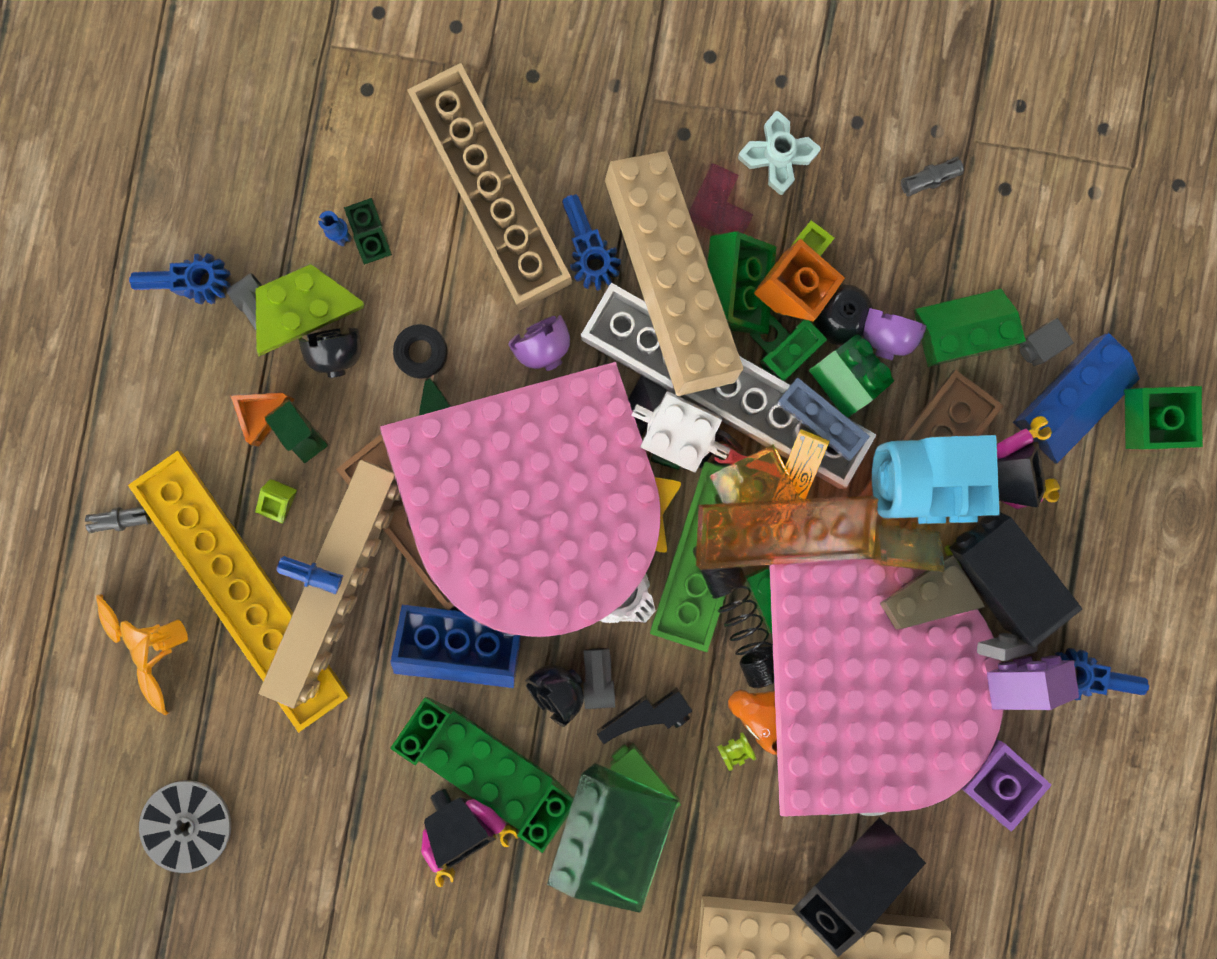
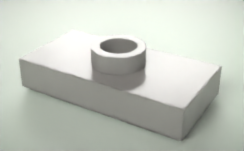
(1005, 647)

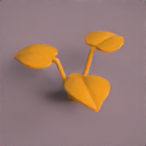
(138, 643)

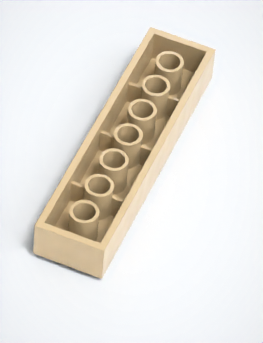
(490, 186)
(673, 273)
(319, 612)
(775, 931)

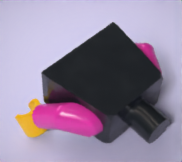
(1021, 469)
(458, 832)

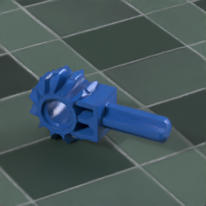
(589, 246)
(185, 279)
(1099, 678)

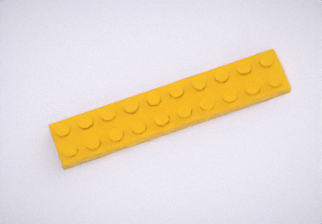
(227, 574)

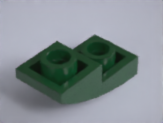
(368, 231)

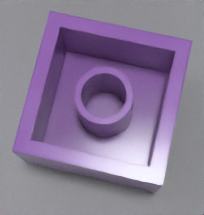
(1032, 684)
(1006, 786)

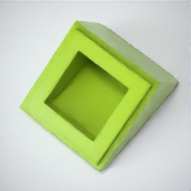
(275, 500)

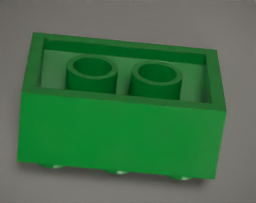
(737, 269)
(969, 327)

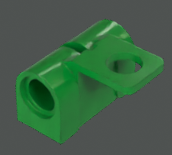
(788, 349)

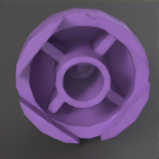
(892, 334)
(542, 344)

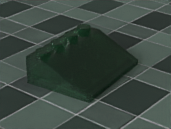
(612, 840)

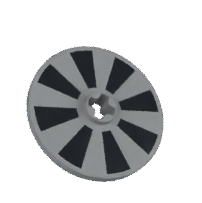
(188, 849)

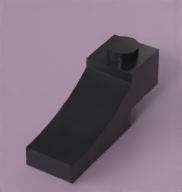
(669, 710)

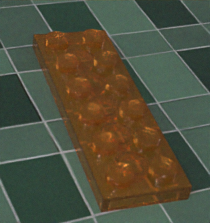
(785, 531)

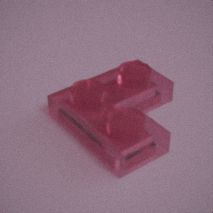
(711, 205)

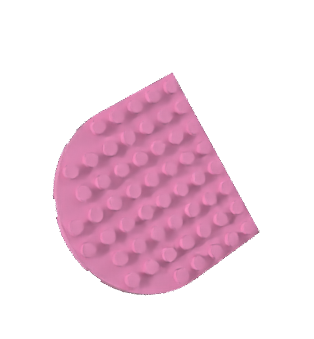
(531, 502)
(872, 709)

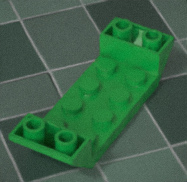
(486, 770)

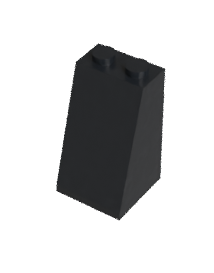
(1014, 579)
(859, 887)

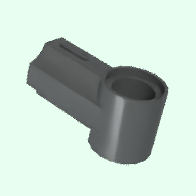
(244, 296)
(598, 685)

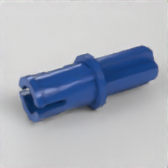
(334, 228)
(310, 574)

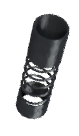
(756, 663)

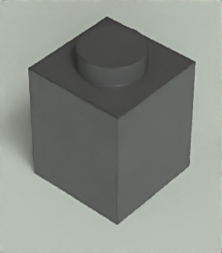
(1045, 342)

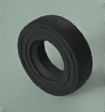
(407, 338)

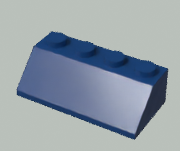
(1081, 395)
(453, 648)

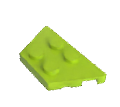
(299, 306)

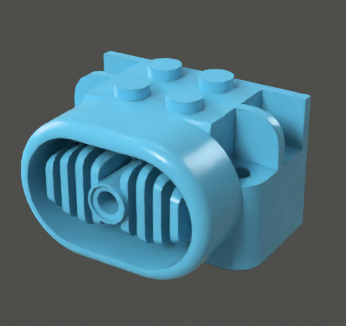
(937, 479)

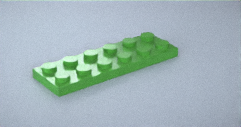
(686, 607)

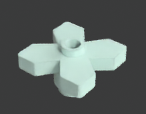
(793, 152)

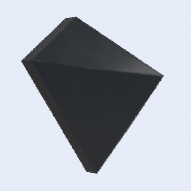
(647, 395)

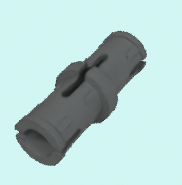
(932, 176)
(117, 519)

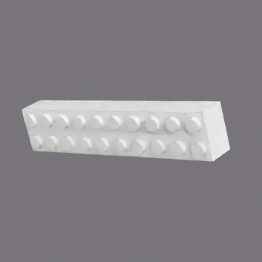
(626, 333)

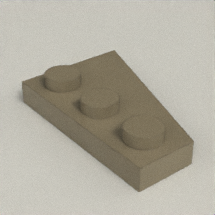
(932, 597)

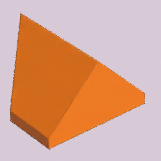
(252, 412)

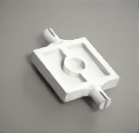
(681, 432)

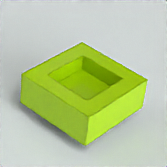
(815, 237)

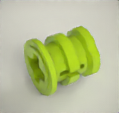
(736, 752)

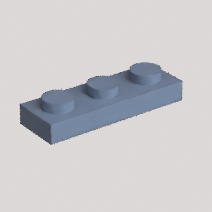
(823, 419)

